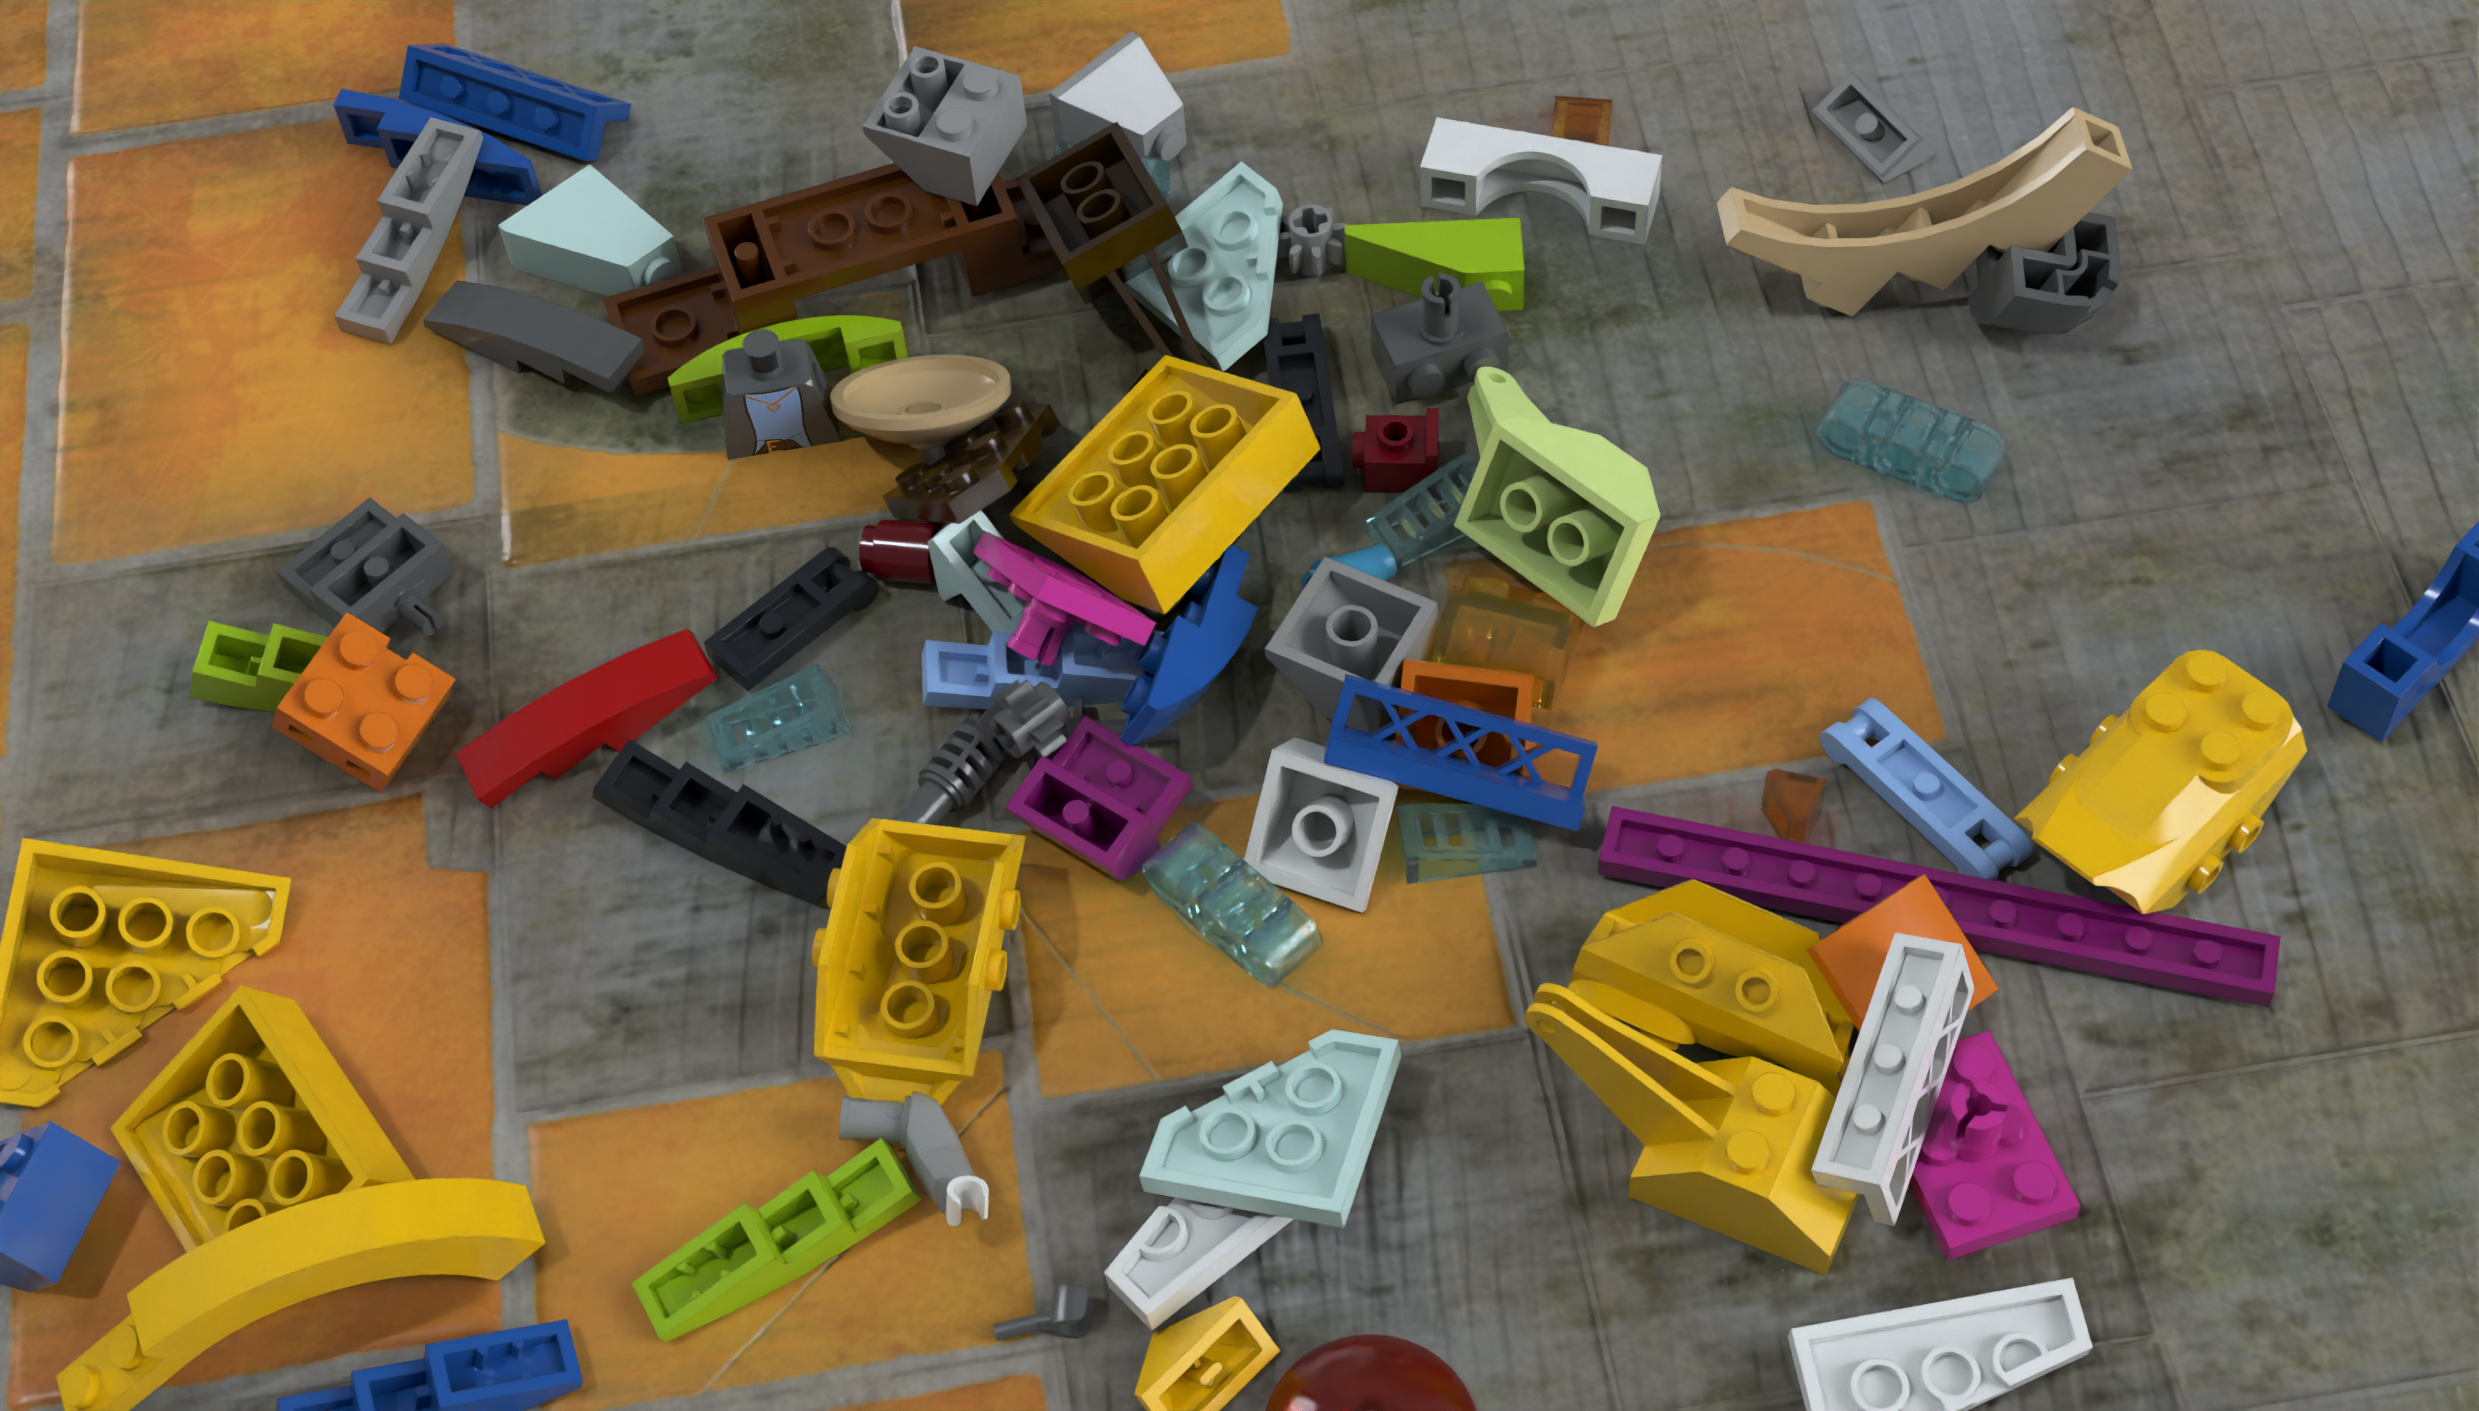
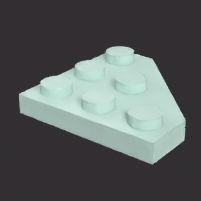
(1226, 269)
(1281, 1135)

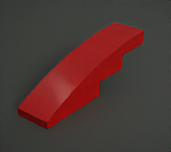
(581, 715)

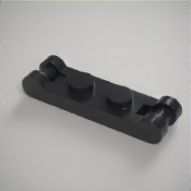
(1299, 365)

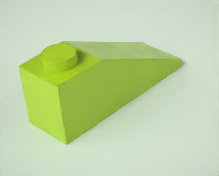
(1466, 249)

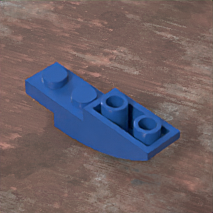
(1190, 651)

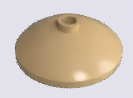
(921, 398)

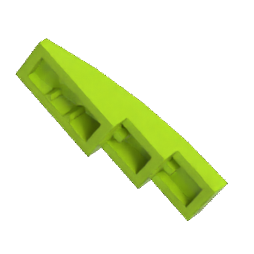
(779, 1242)

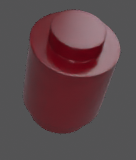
(898, 551)

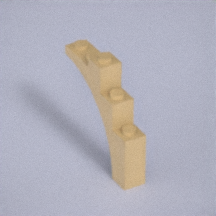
(1937, 233)

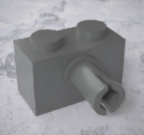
(1438, 339)

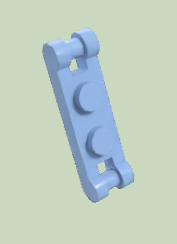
(1926, 791)

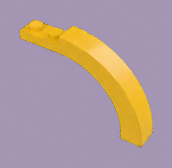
(294, 1255)

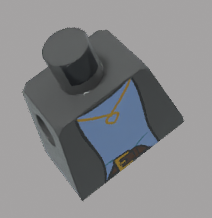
(774, 397)

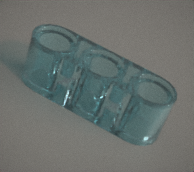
(1911, 440)
(1232, 904)

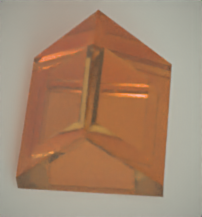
(1583, 119)
(1792, 803)

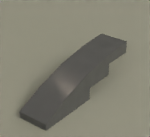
(536, 333)

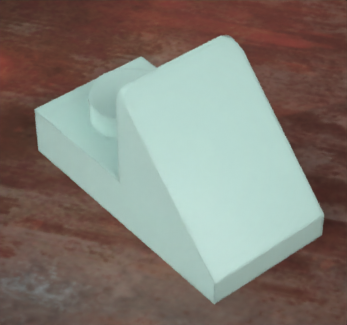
(963, 572)

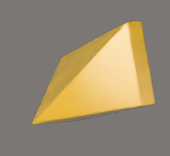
(1204, 1359)

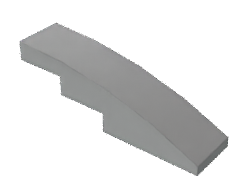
(415, 222)

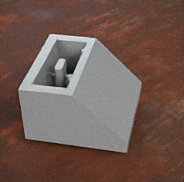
(948, 123)

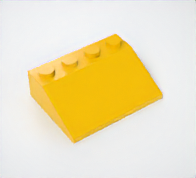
(1169, 480)
(251, 1123)

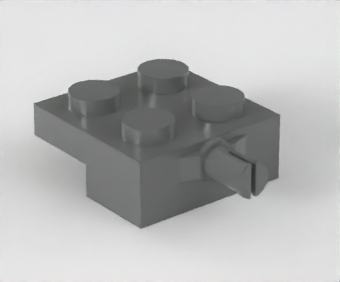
(371, 569)

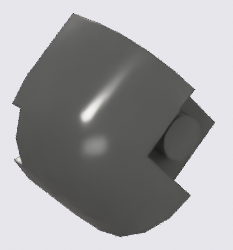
(2052, 288)

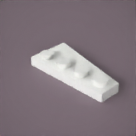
(1183, 1253)
(1940, 1352)

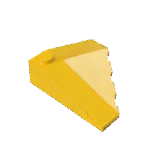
(111, 946)

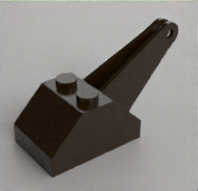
(1108, 223)

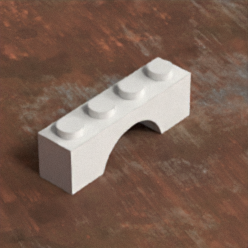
(1477, 164)

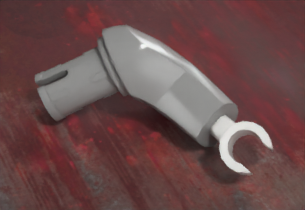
(929, 1144)

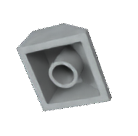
(1353, 628)

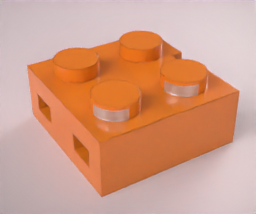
(362, 703)

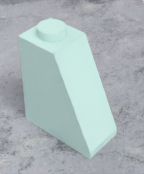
(590, 238)

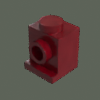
(1397, 450)

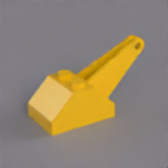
(1719, 1136)

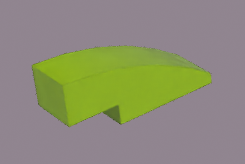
(251, 667)

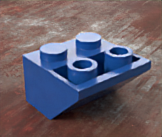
(46, 1202)

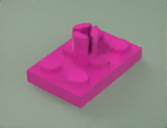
(1056, 601)
(1985, 1159)

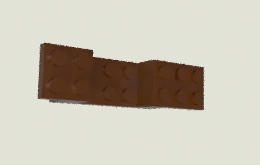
(820, 242)

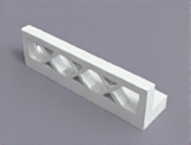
(1896, 1073)

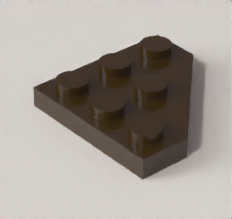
(975, 467)

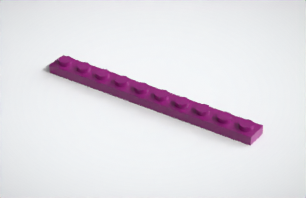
(1990, 913)

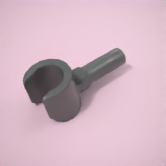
(1069, 1318)

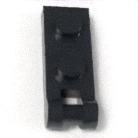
(790, 617)

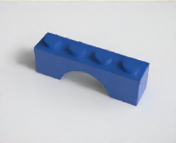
(2405, 662)

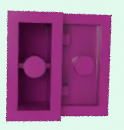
(1101, 799)

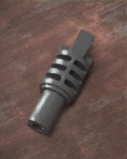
(956, 771)

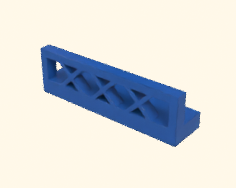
(509, 99)
(1453, 775)

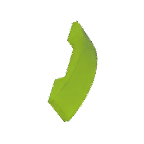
(833, 339)

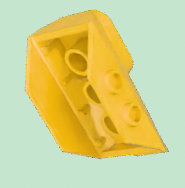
(2170, 783)
(913, 955)
(1716, 975)

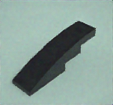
(719, 824)

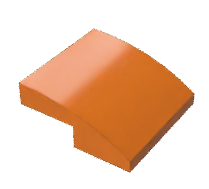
(1857, 950)

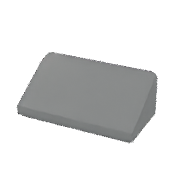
(1872, 129)

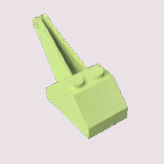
(1555, 501)

